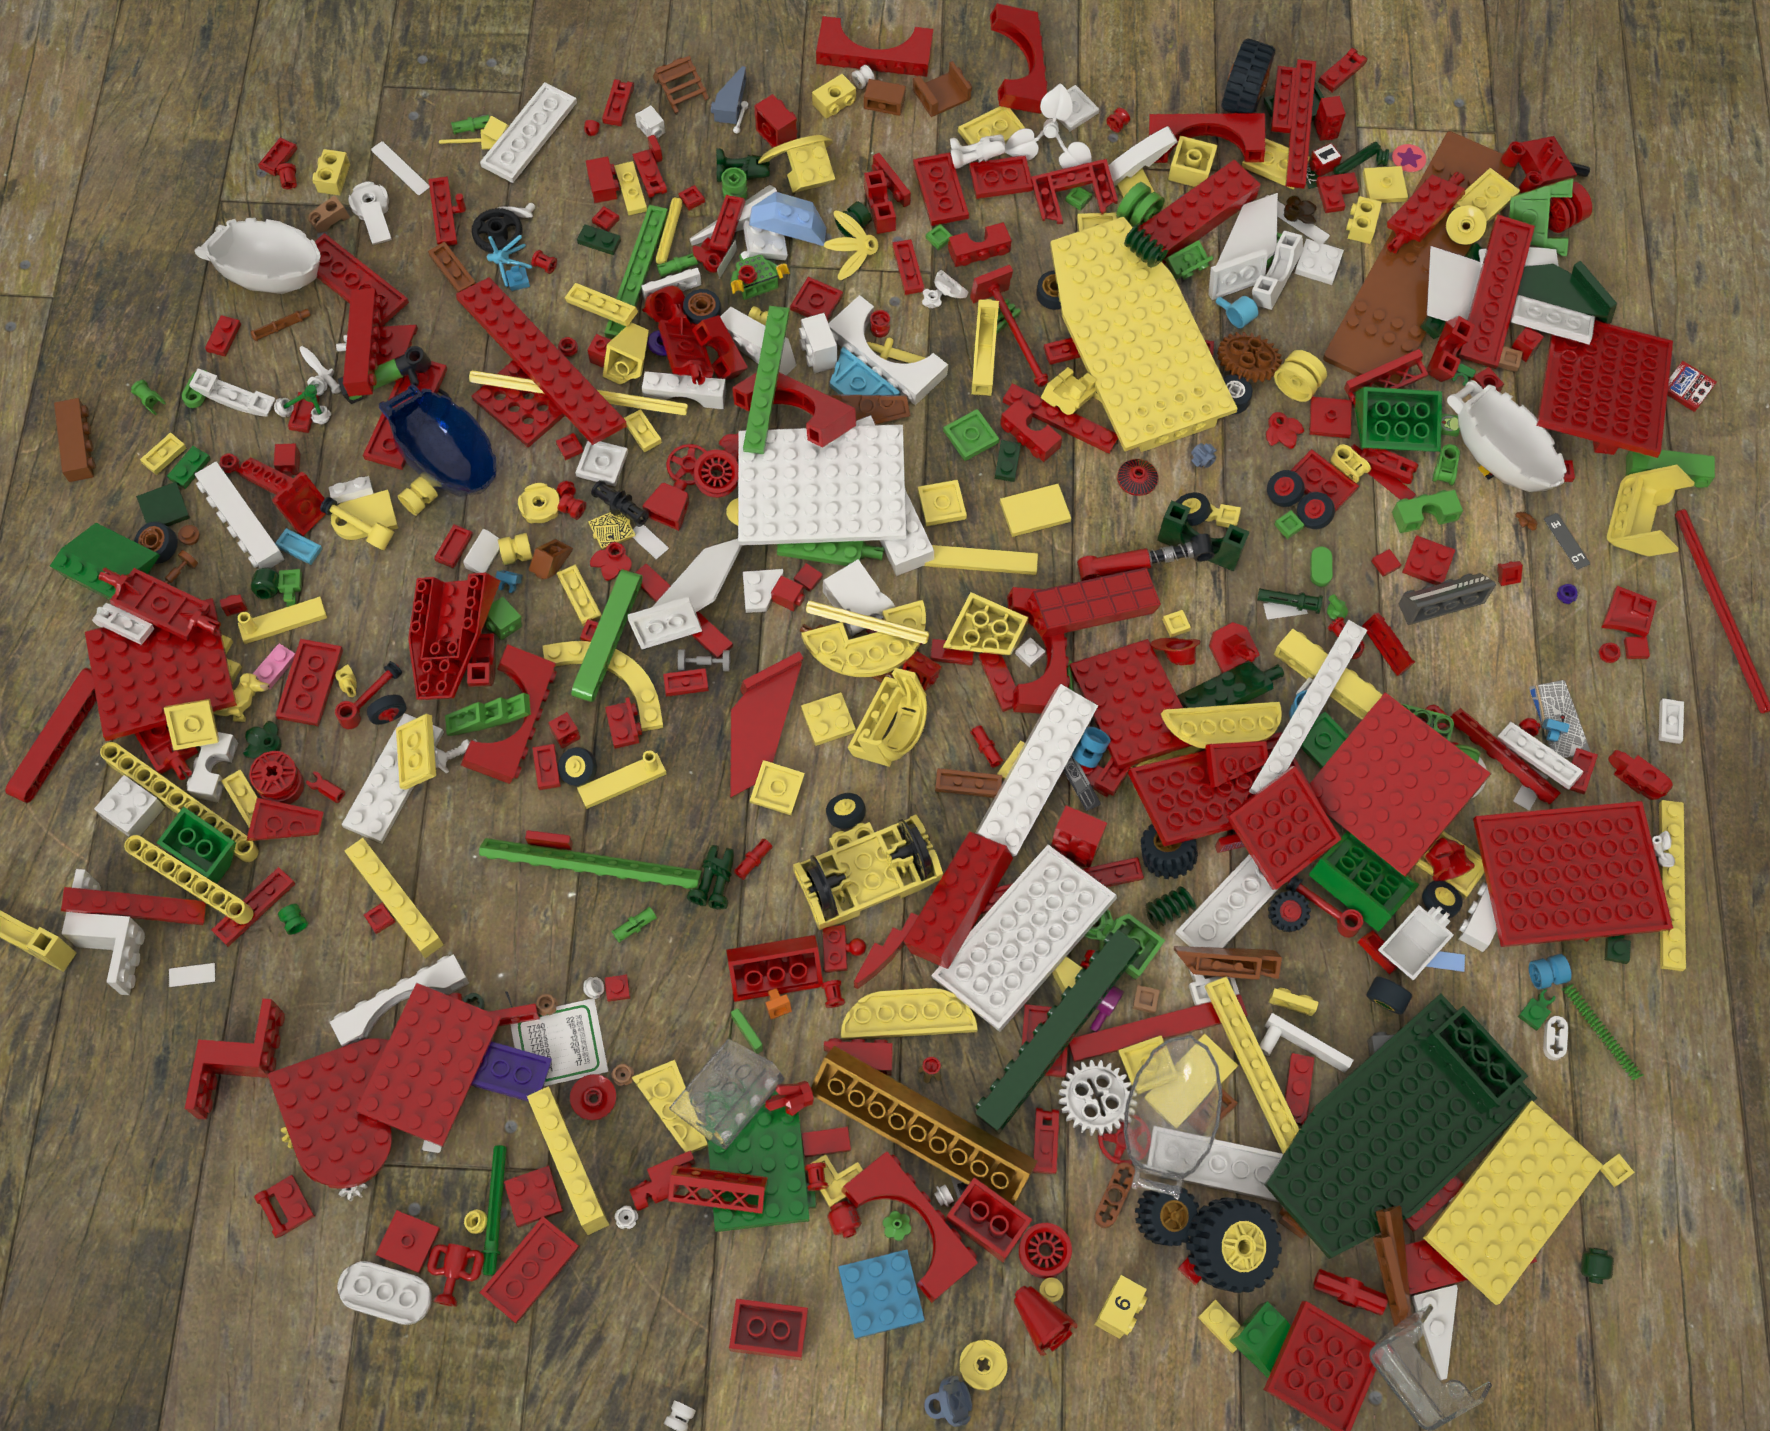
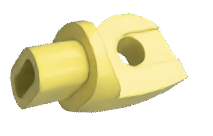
(347, 680)

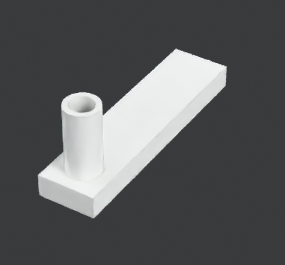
(1279, 1027)

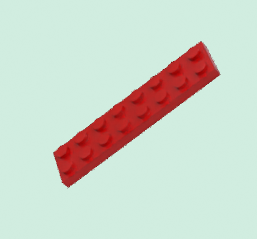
(1497, 290)

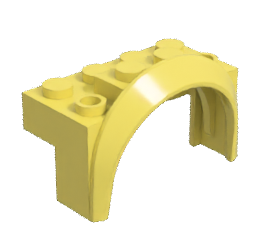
(907, 728)

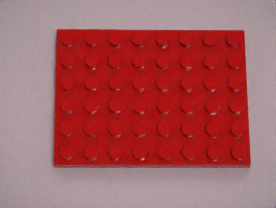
(1608, 388)
(1572, 873)

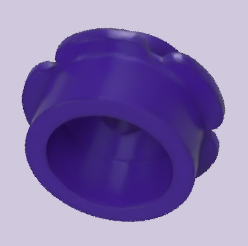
(1570, 590)

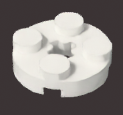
(368, 190)

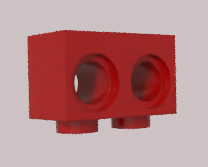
(1329, 118)

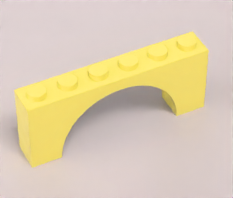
(36, 942)
(567, 1161)

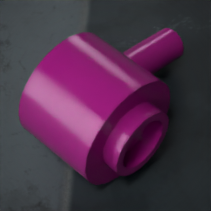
(1106, 1007)

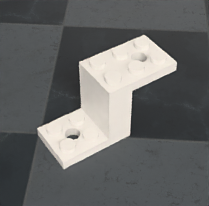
(108, 933)

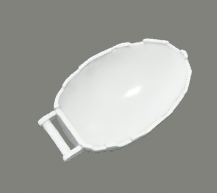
(262, 255)
(1507, 439)

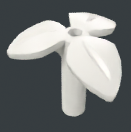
(1660, 844)

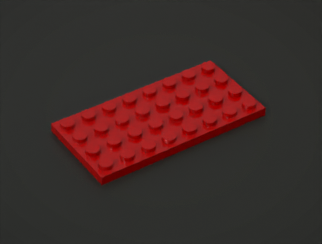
(1181, 799)

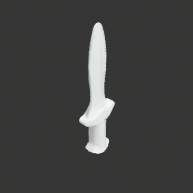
(312, 360)

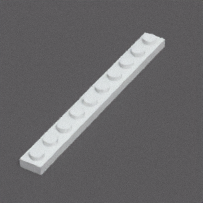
(1310, 705)

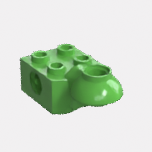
(1135, 930)

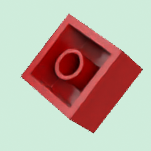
(775, 121)

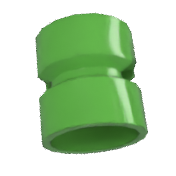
(734, 183)

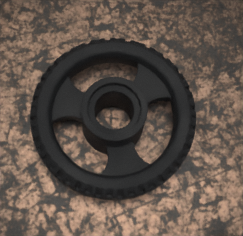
(492, 225)

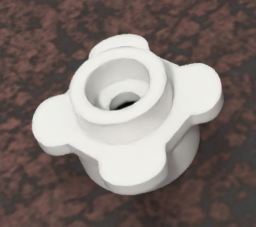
(932, 302)

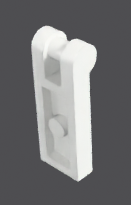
(123, 623)

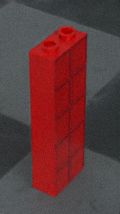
(1093, 602)

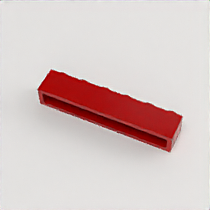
(362, 342)

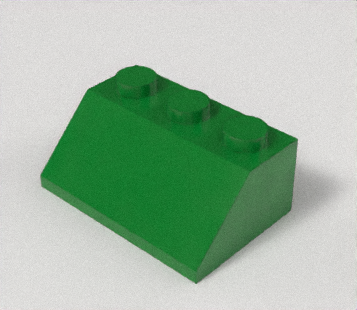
(198, 845)

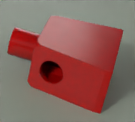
(668, 504)

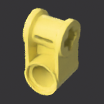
(1351, 464)

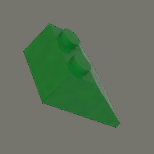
(1262, 1337)

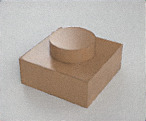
(1510, 359)
(1146, 999)

